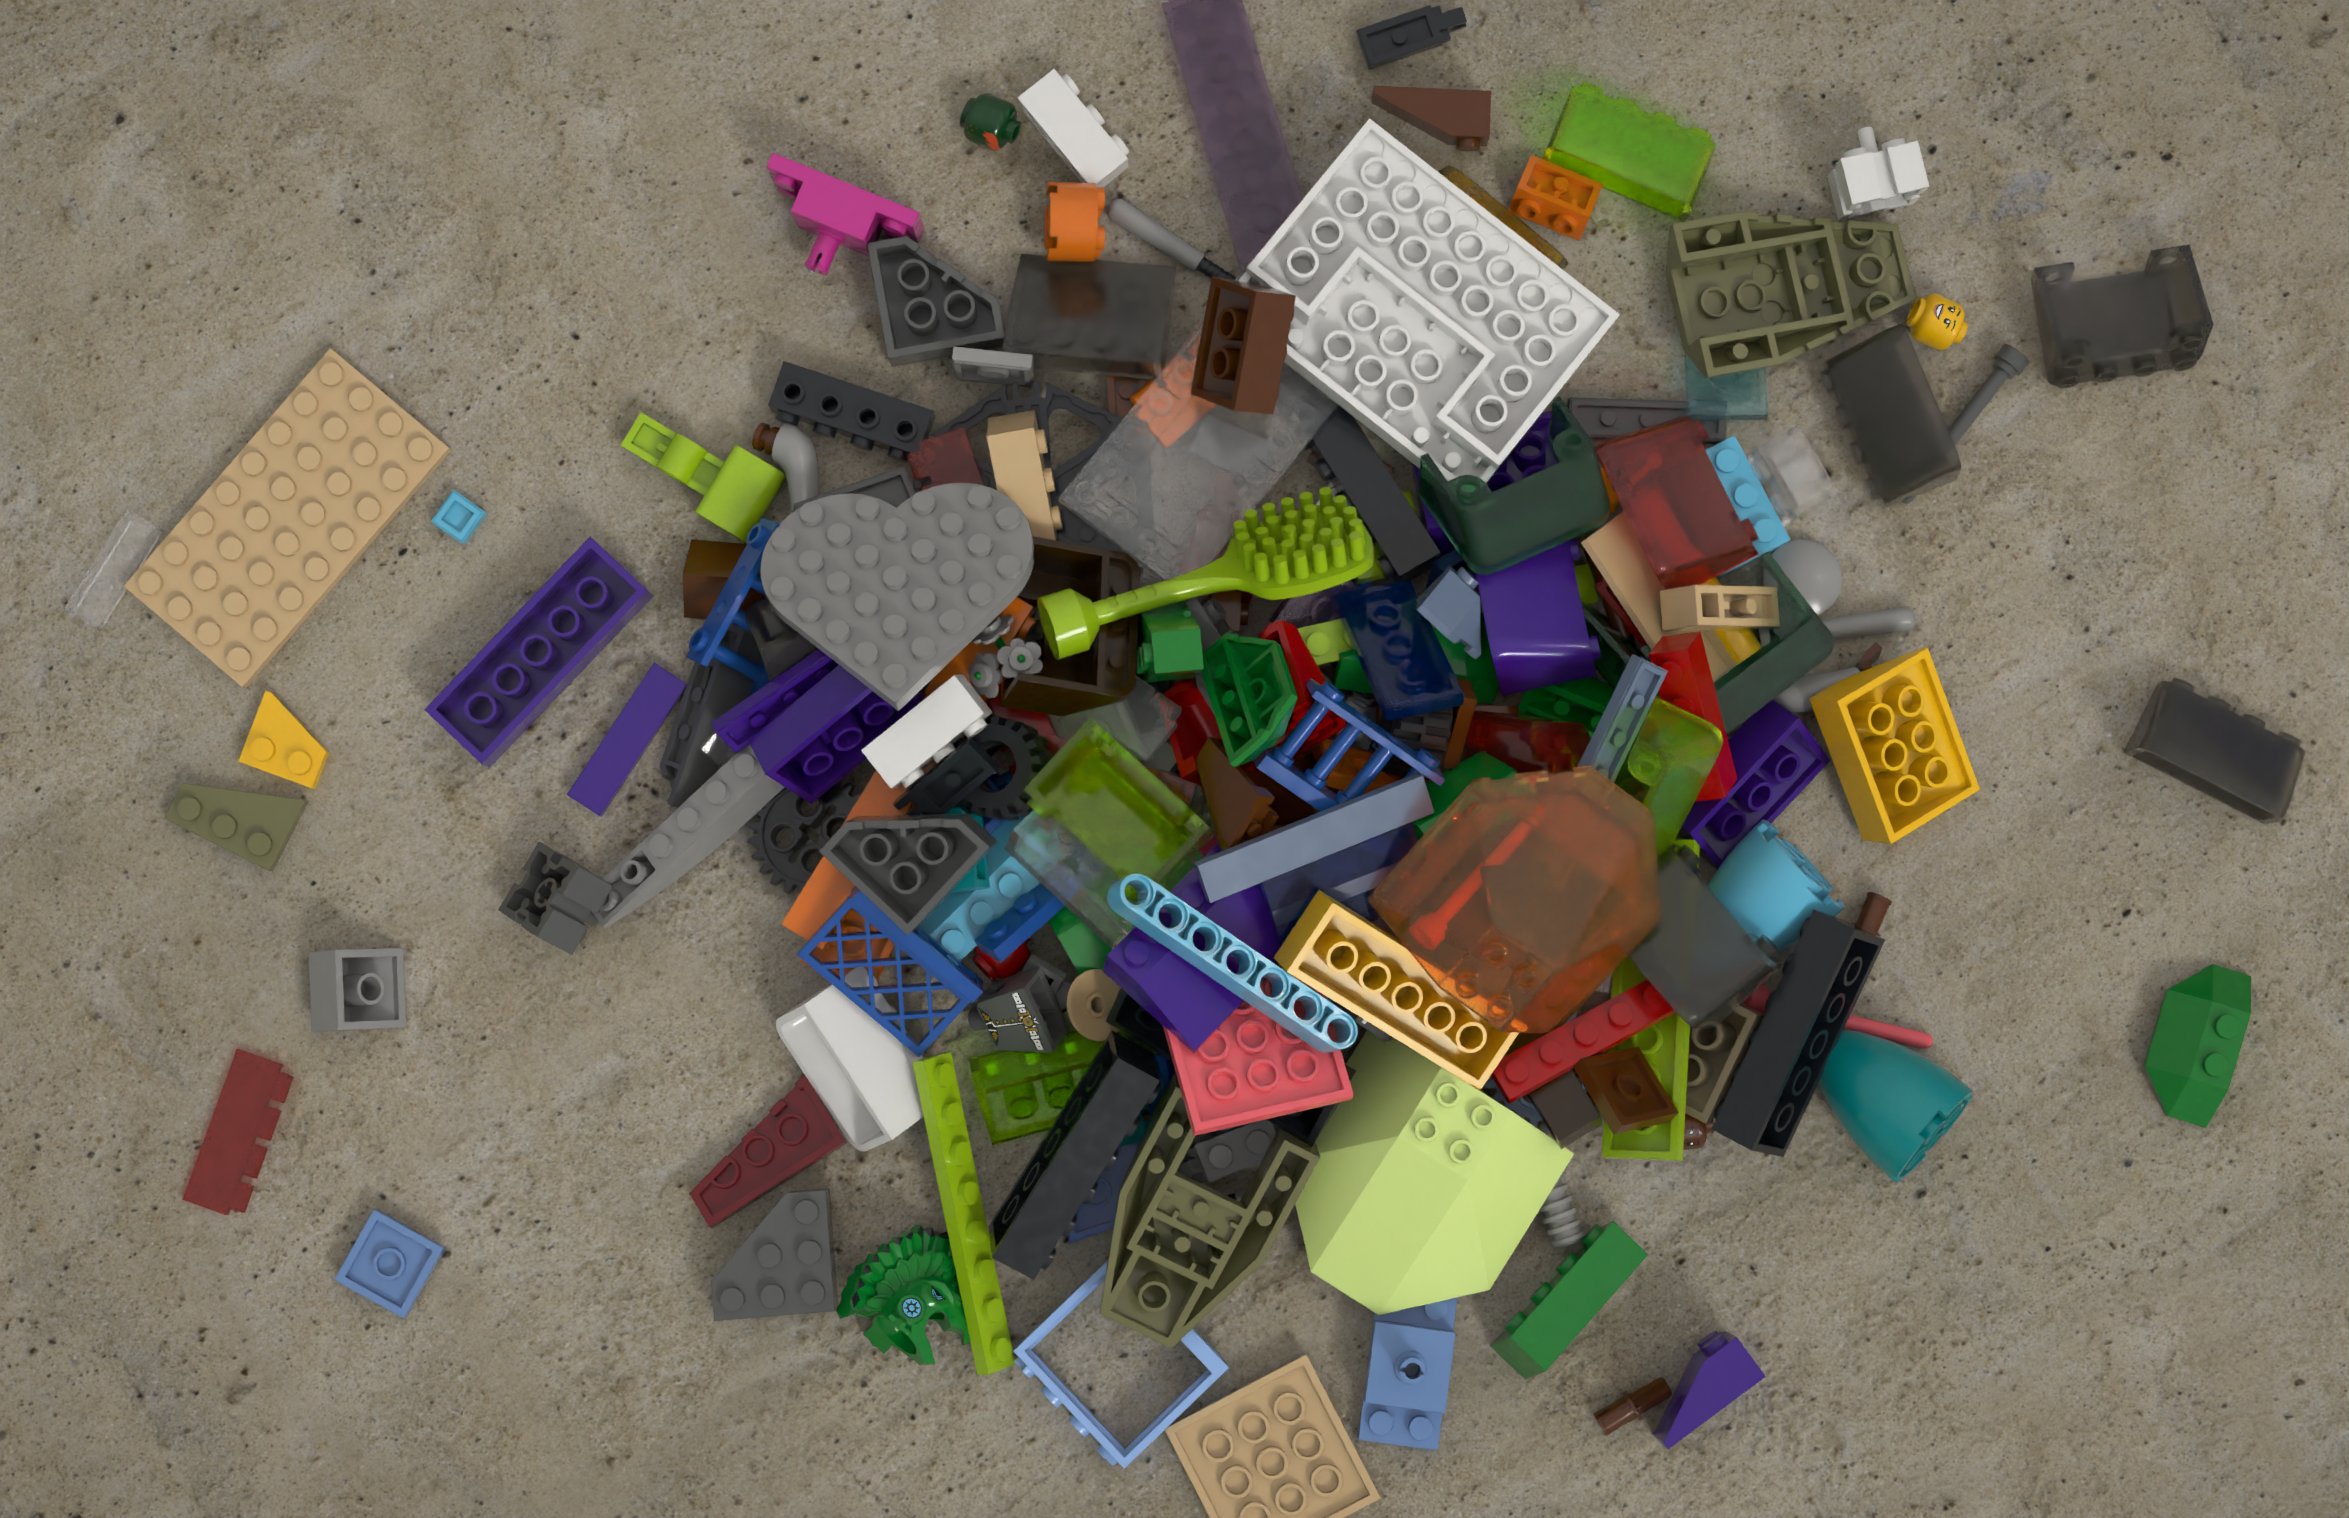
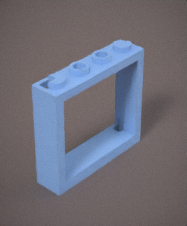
(1083, 1418)

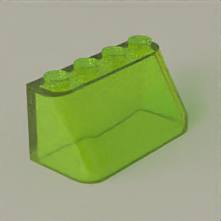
(1631, 150)

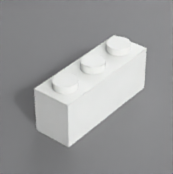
(1074, 129)
(928, 732)

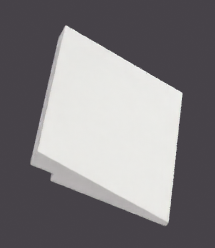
(1425, 308)

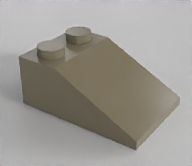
(1714, 1058)

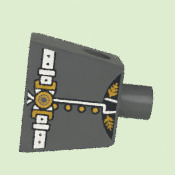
(1020, 1013)

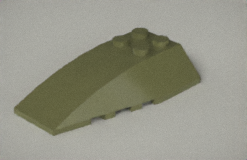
(1778, 285)

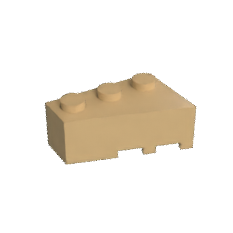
(1020, 470)

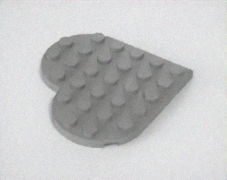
(901, 585)

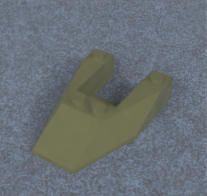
(1183, 1243)

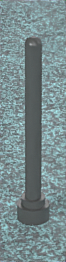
(2007, 365)

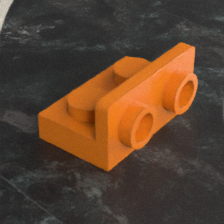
(1555, 197)

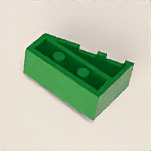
(1169, 644)

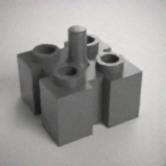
(556, 898)

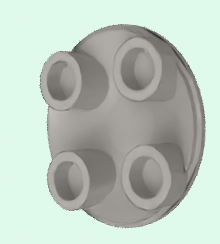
(1811, 570)

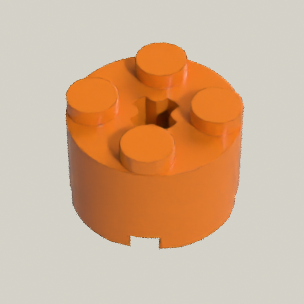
(1072, 222)

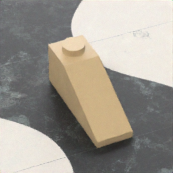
(1719, 607)

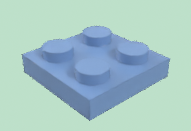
(390, 1263)

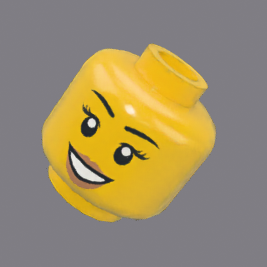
(1937, 321)

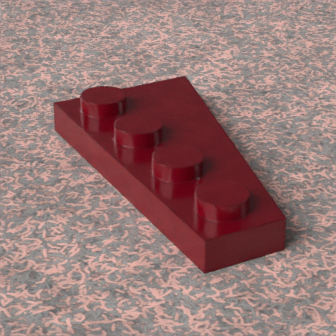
(780, 1147)

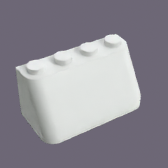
(854, 1063)

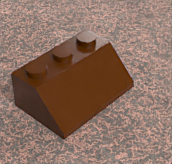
(1243, 346)

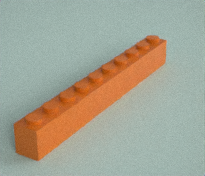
(827, 885)

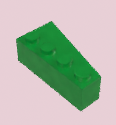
(1569, 1301)

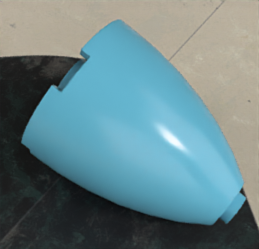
(1772, 887)

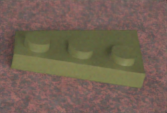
(238, 821)

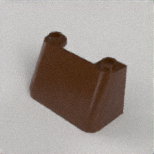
(1247, 801)

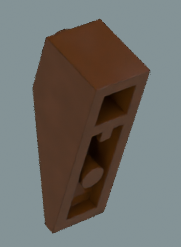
(1446, 114)

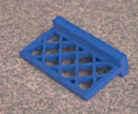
(922, 950)

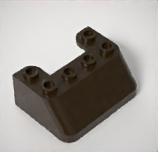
(1109, 667)

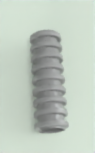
(1561, 1217)

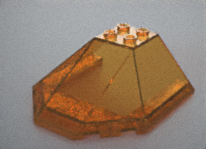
(1527, 894)

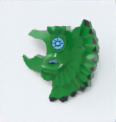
(903, 1289)

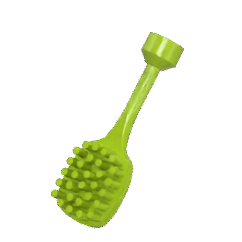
(1268, 558)

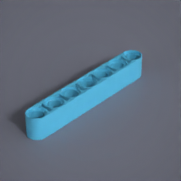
(1213, 963)

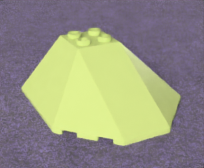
(1420, 1183)

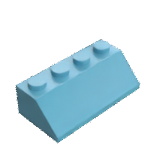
(967, 913)

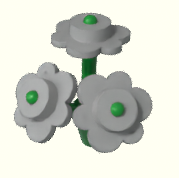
(1014, 658)

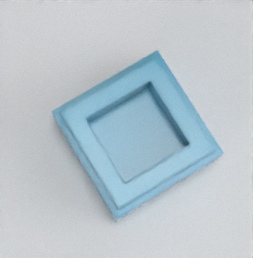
(459, 517)

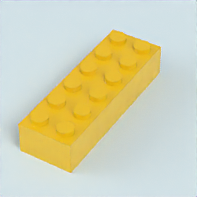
(1388, 988)

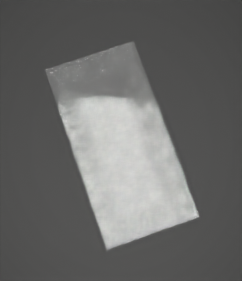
(1190, 468)

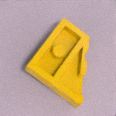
(283, 745)

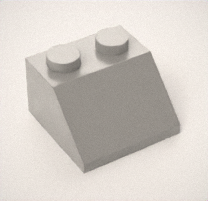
(357, 989)

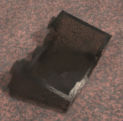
(2121, 321)

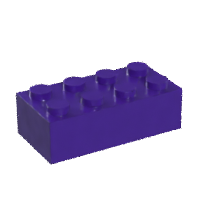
(824, 733)

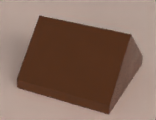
(706, 573)

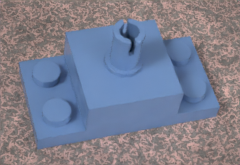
(1408, 1375)

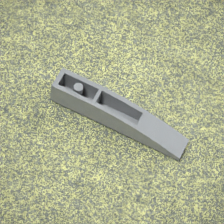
(689, 834)

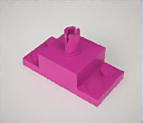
(839, 212)

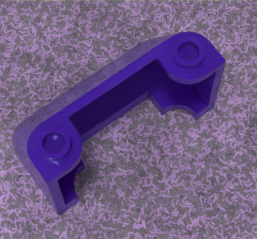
(1538, 622)

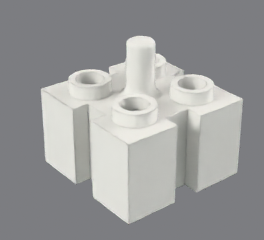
(1877, 179)

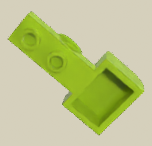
(733, 491)

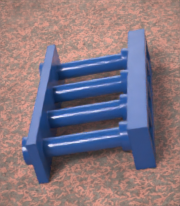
(706, 640)
(1311, 784)

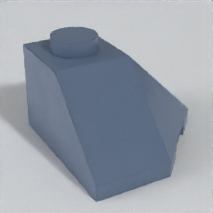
(1454, 608)

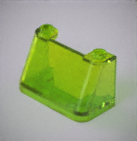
(1675, 760)
(1117, 807)

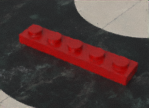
(1580, 1038)

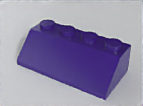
(1773, 764)

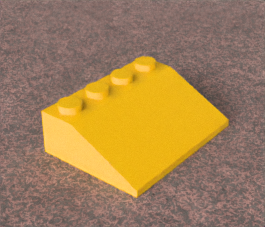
(1895, 746)

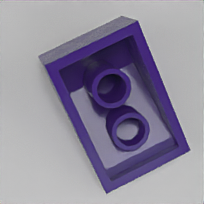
(1711, 1382)

